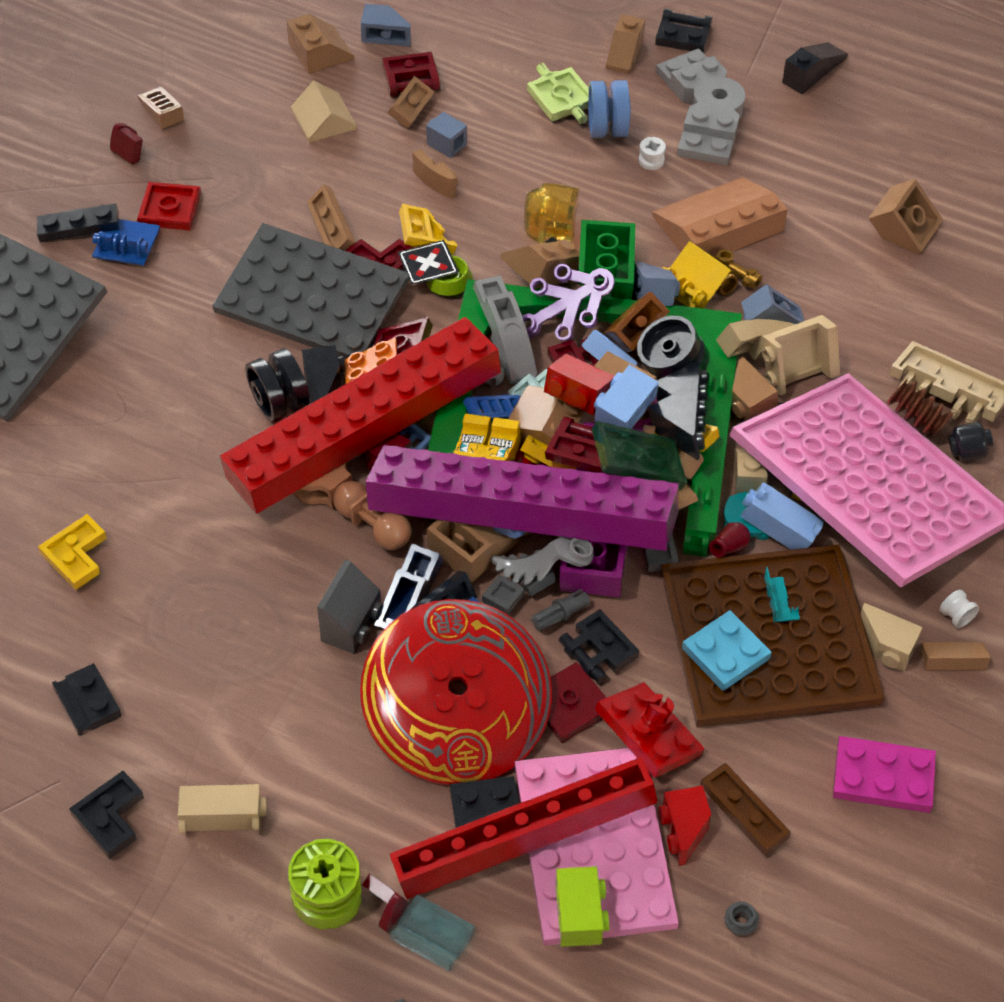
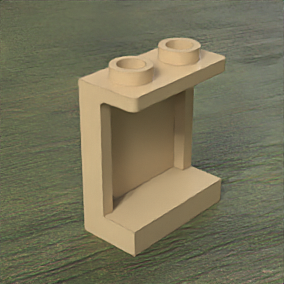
(801, 352)

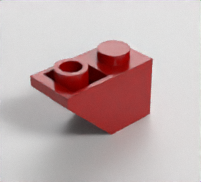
(687, 820)

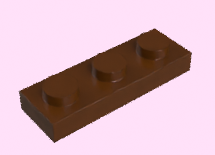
(745, 809)

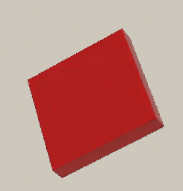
(169, 205)

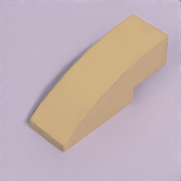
(748, 336)

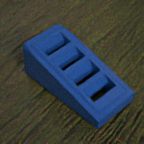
(492, 406)

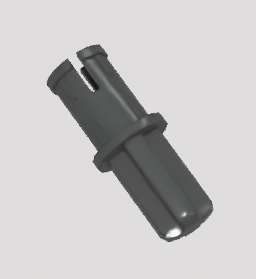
(561, 610)

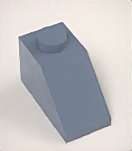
(384, 26)
(657, 280)
(771, 305)

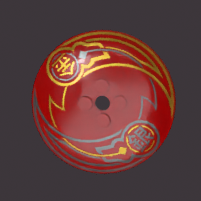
(447, 734)

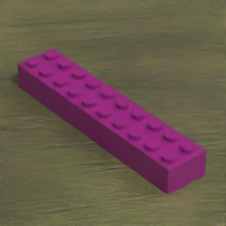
(523, 497)

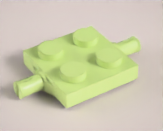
(560, 93)

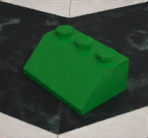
(612, 248)

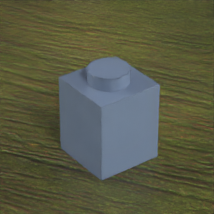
(446, 134)

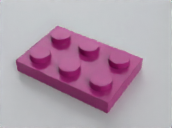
(884, 774)

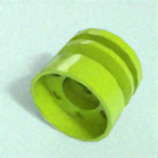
(328, 900)

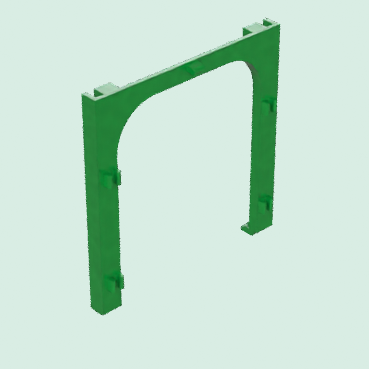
(709, 325)

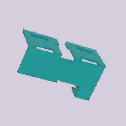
(777, 591)

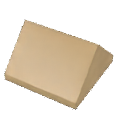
(322, 113)

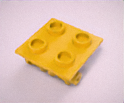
(698, 276)

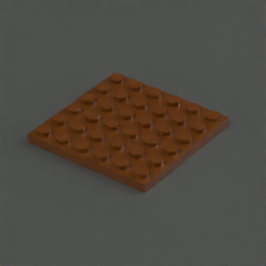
(814, 660)

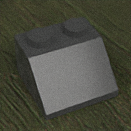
(348, 609)

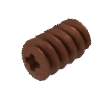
(919, 408)

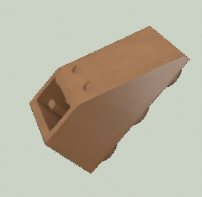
(468, 545)

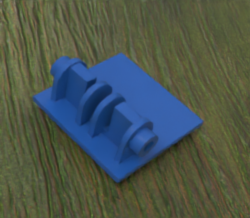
(127, 244)

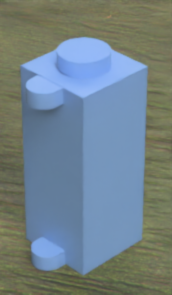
(781, 517)

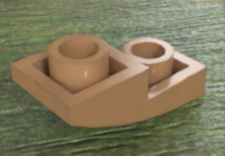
(434, 175)

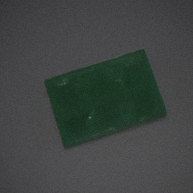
(637, 454)

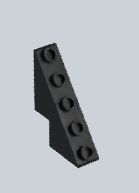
(682, 408)

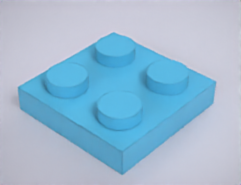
(726, 650)

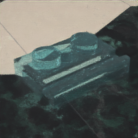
(433, 932)

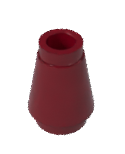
(730, 539)

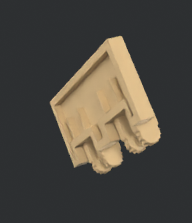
(951, 380)

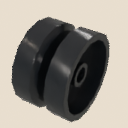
(671, 345)
(277, 384)

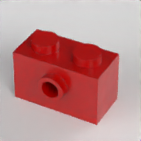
(576, 382)

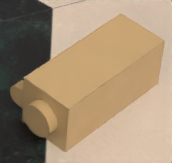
(221, 808)

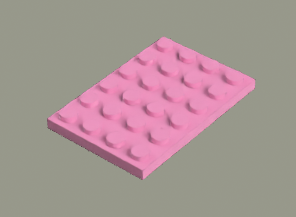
(624, 850)

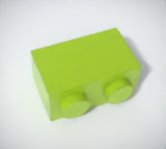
(579, 906)

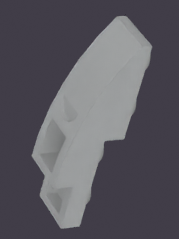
(507, 328)

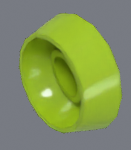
(453, 283)

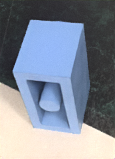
(626, 399)

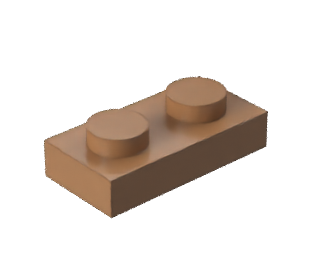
(411, 102)

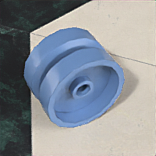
(613, 108)

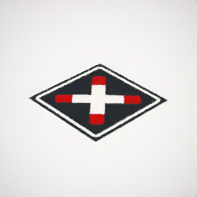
(428, 262)

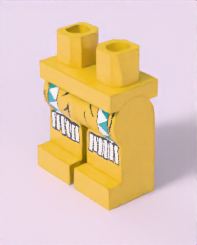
(481, 441)

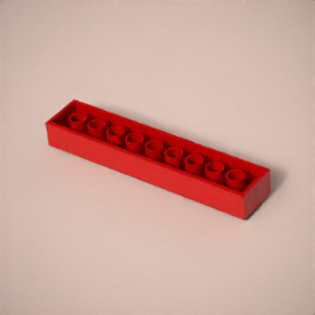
(360, 414)

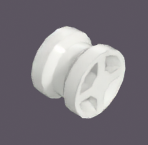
(652, 153)
(959, 608)

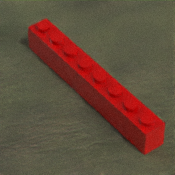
(524, 828)

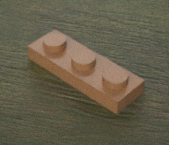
(330, 219)

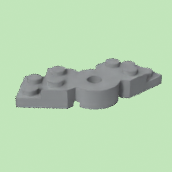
(716, 106)

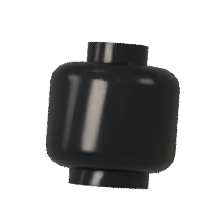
(970, 441)

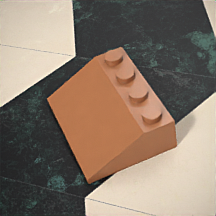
(724, 217)

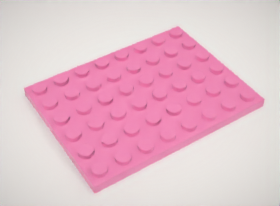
(873, 478)

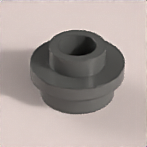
(744, 910)

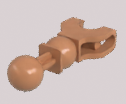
(350, 499)

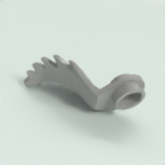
(571, 550)

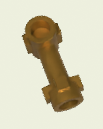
(750, 278)

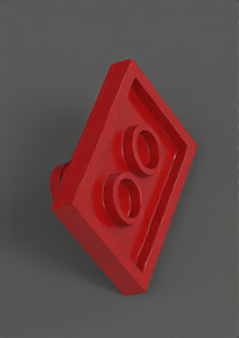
(650, 728)

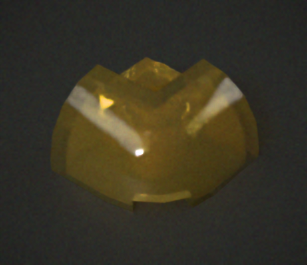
(551, 212)

